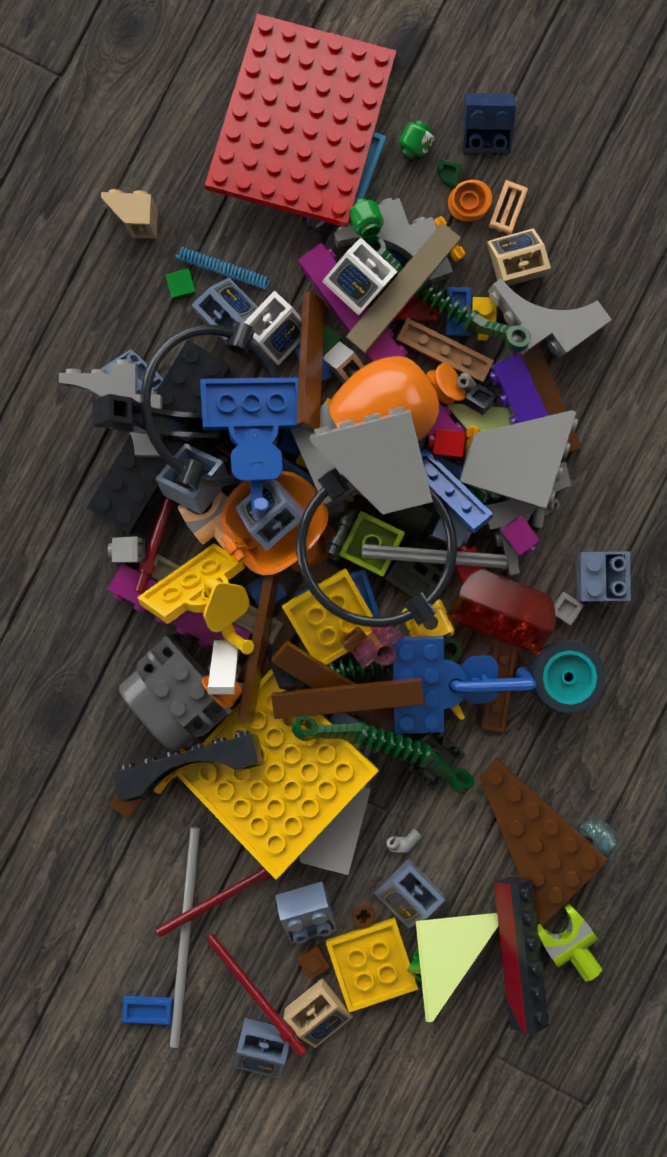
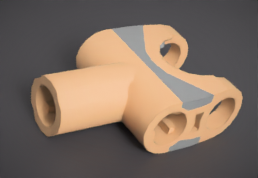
(208, 524)

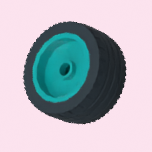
(585, 675)

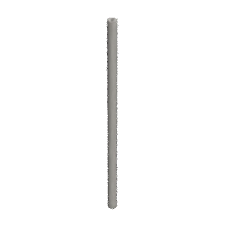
(184, 938)

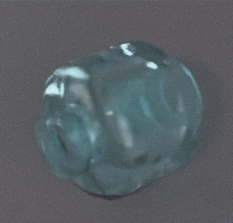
(599, 834)

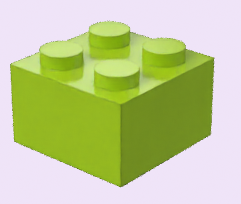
(370, 532)

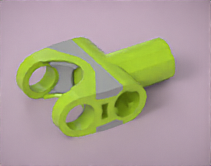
(572, 945)

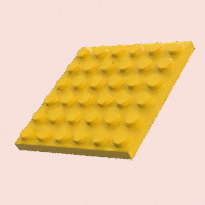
(288, 799)

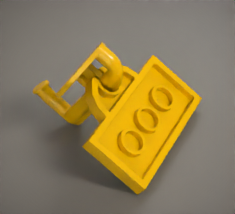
(203, 588)

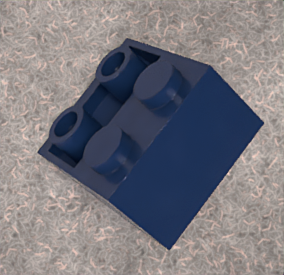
(488, 122)

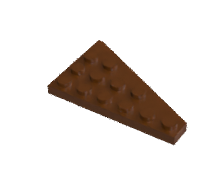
(539, 841)

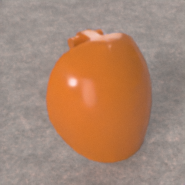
(386, 386)
(283, 554)

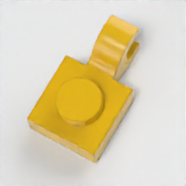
(486, 310)

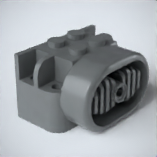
(170, 695)

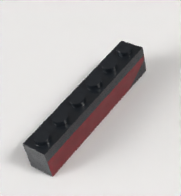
(521, 954)

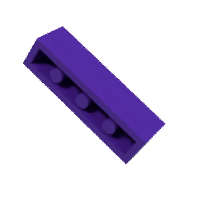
(517, 390)

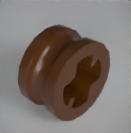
(369, 919)

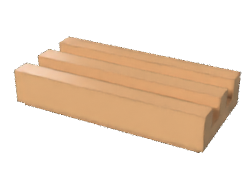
(501, 226)

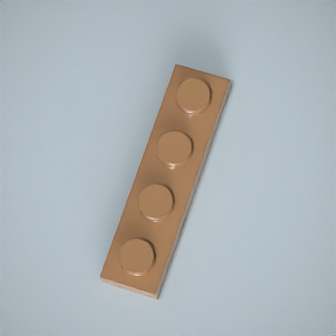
(444, 350)

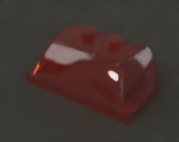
(505, 610)

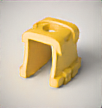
(443, 627)

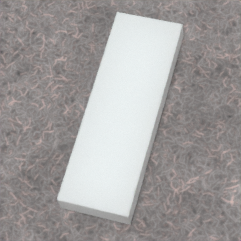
(223, 668)

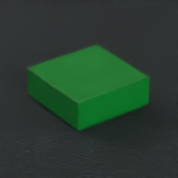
(180, 284)

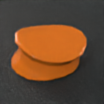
(469, 200)
(446, 384)

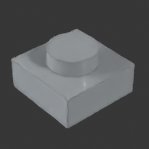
(567, 608)

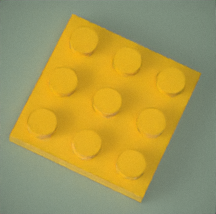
(319, 627)
(371, 965)

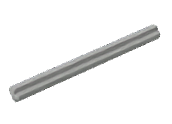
(432, 556)

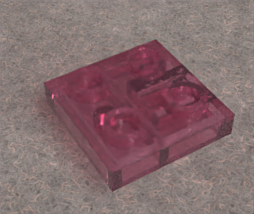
(379, 637)

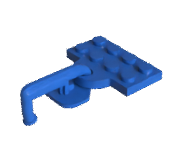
(252, 415)
(473, 680)

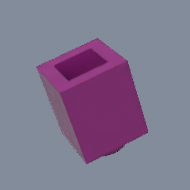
(519, 536)

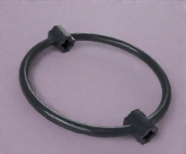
(239, 341)
(419, 607)

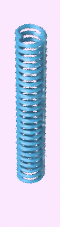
(256, 283)

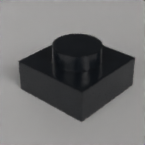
(480, 399)

